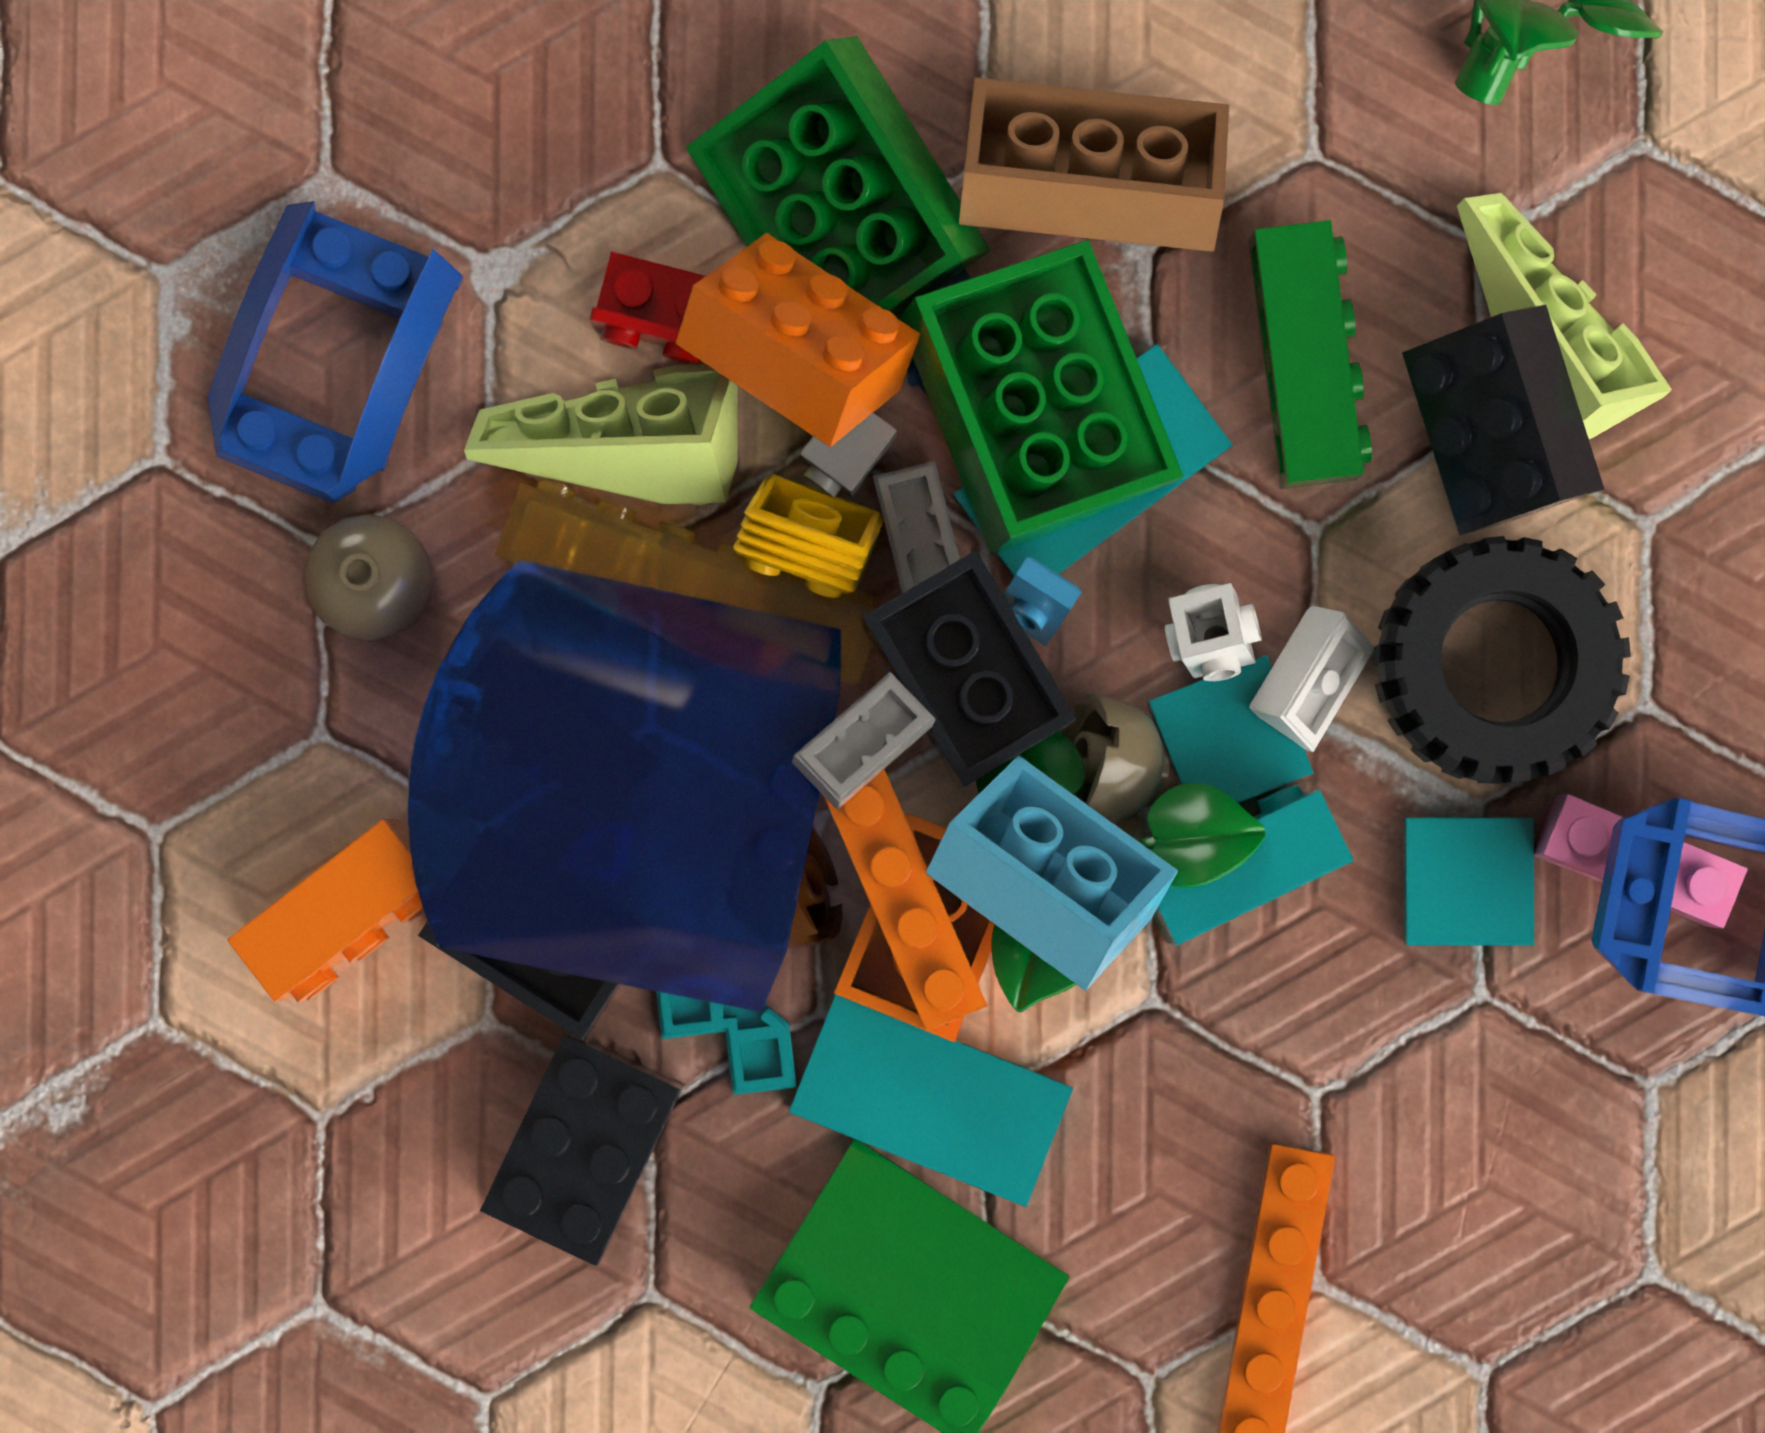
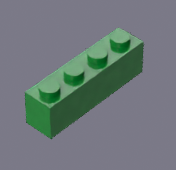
(1307, 354)

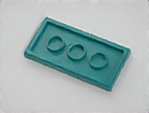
(1195, 442)
(931, 1100)

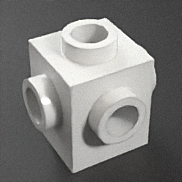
(1204, 613)

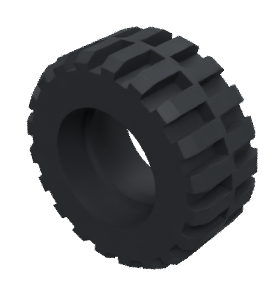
(1585, 645)

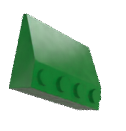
(840, 178)
(1039, 395)
(909, 1292)

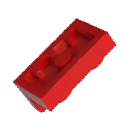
(644, 304)

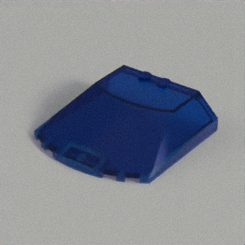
(620, 783)

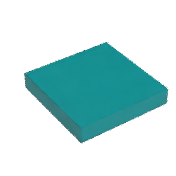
(1221, 741)
(1468, 881)

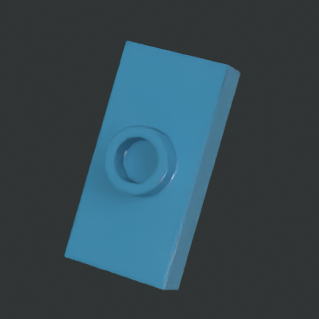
(1040, 599)

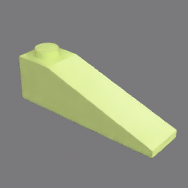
(1514, 265)
(644, 441)

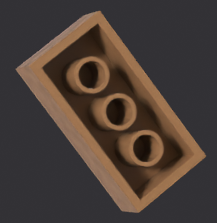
(1095, 164)

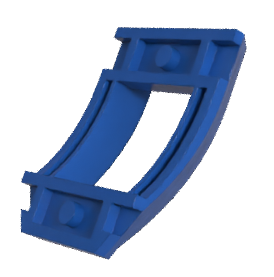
(363, 270)
(1640, 894)

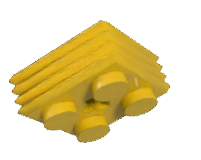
(807, 536)

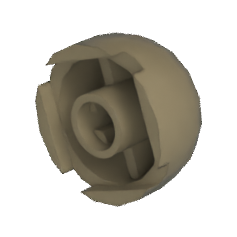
(368, 577)
(1119, 756)

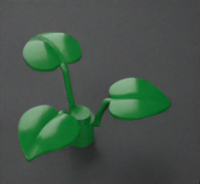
(1529, 26)
(1191, 829)

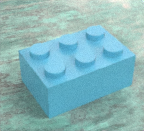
(1051, 872)

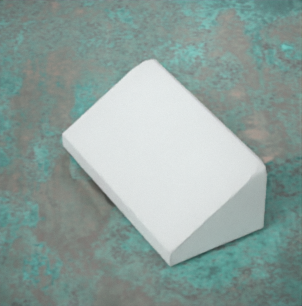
(1312, 676)

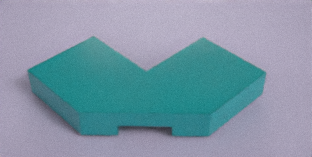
(756, 1041)

